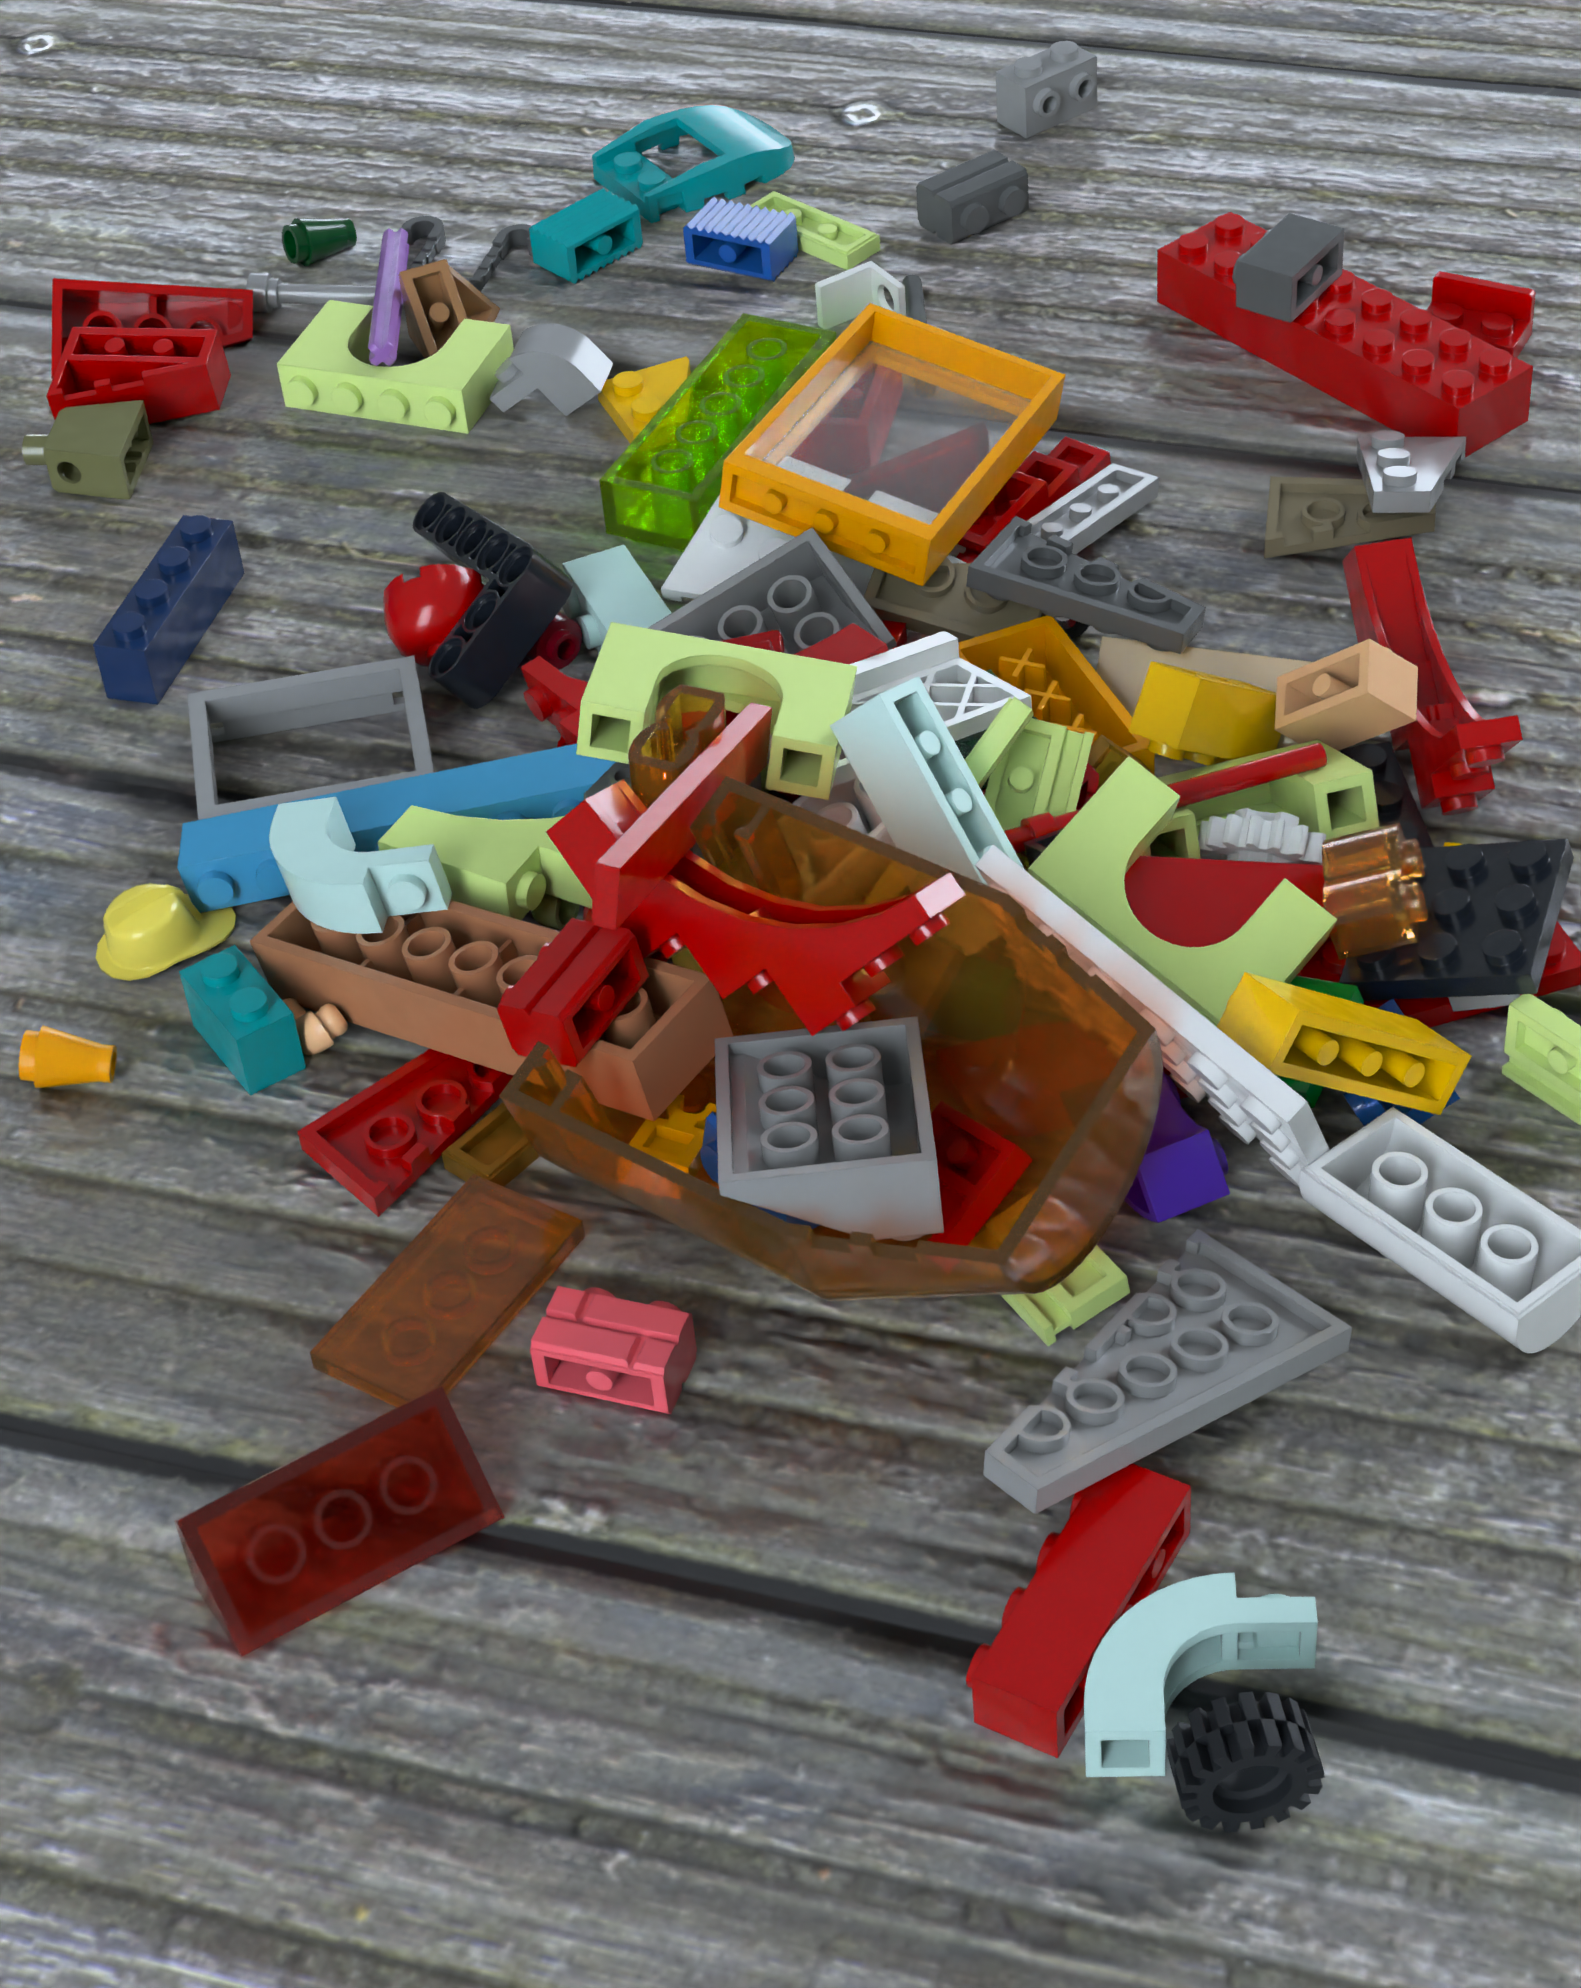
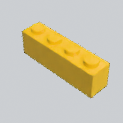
(1343, 1044)

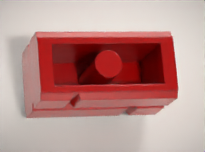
(573, 990)

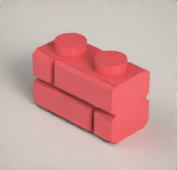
(614, 1348)

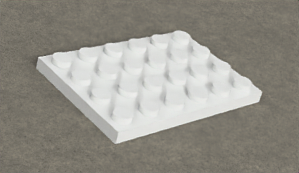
(1192, 1048)

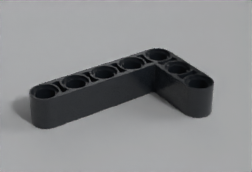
(509, 612)

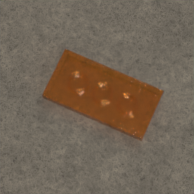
(448, 1293)

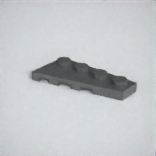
(1093, 593)

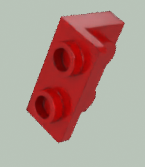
(1485, 308)

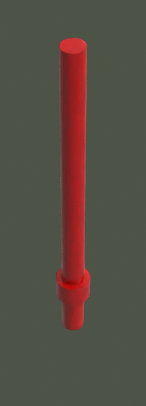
(1195, 788)

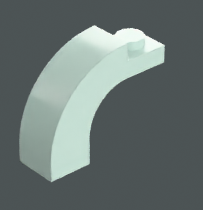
(347, 887)
(1169, 1644)

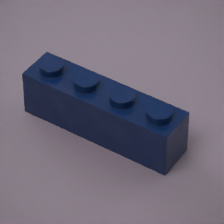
(169, 609)

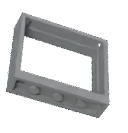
(301, 703)

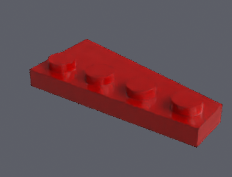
(401, 1125)

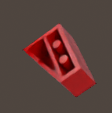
(168, 369)

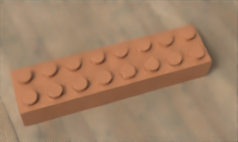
(444, 974)

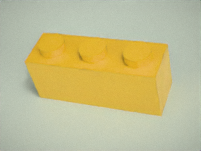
(1203, 716)

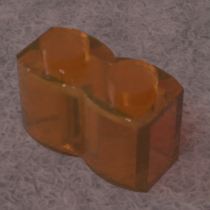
(683, 728)
(1373, 890)

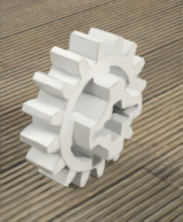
(1260, 838)

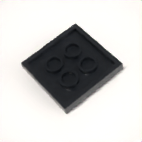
(1484, 928)

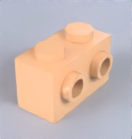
(1347, 696)

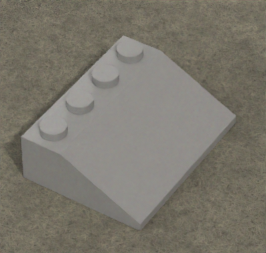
(788, 590)
(830, 1127)

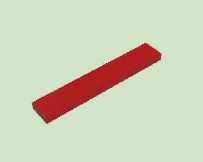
(663, 831)

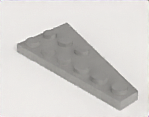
(1162, 1368)

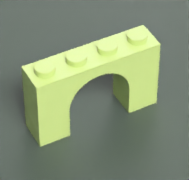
(447, 391)
(644, 664)
(1326, 799)
(1088, 872)

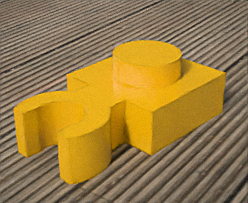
(675, 1138)

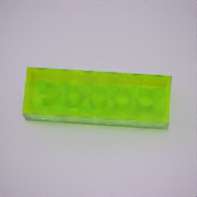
(675, 464)

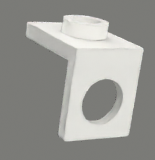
(849, 293)

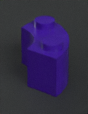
(1180, 1164)

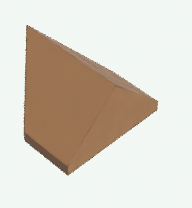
(437, 303)

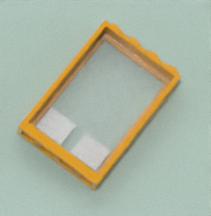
(892, 443)

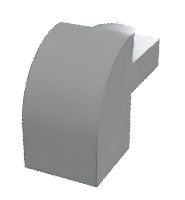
(555, 361)

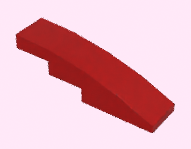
(1036, 486)

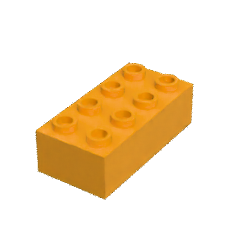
(1059, 678)

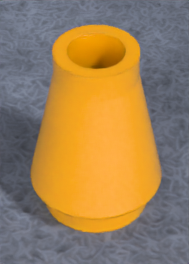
(63, 1059)

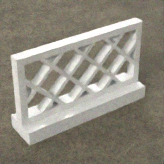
(936, 660)

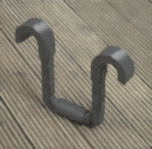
(434, 229)

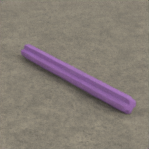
(388, 298)

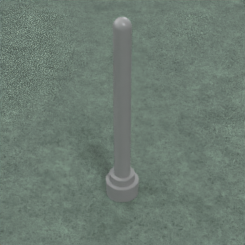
(271, 293)

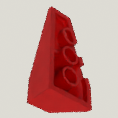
(148, 306)

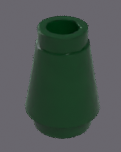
(316, 238)

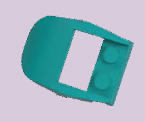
(744, 148)

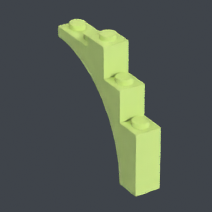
(495, 861)

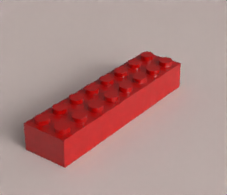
(1353, 343)

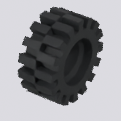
(1244, 1762)

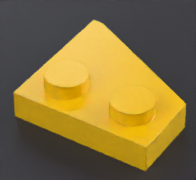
(637, 396)

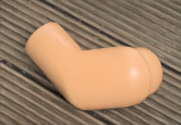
(317, 1029)

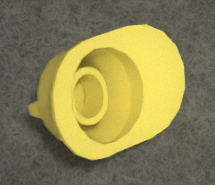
(156, 928)

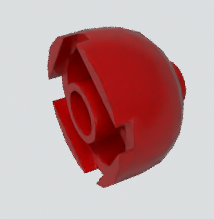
(428, 607)

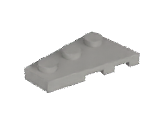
(1406, 471)

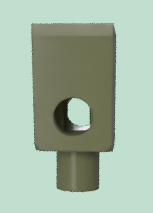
(94, 449)

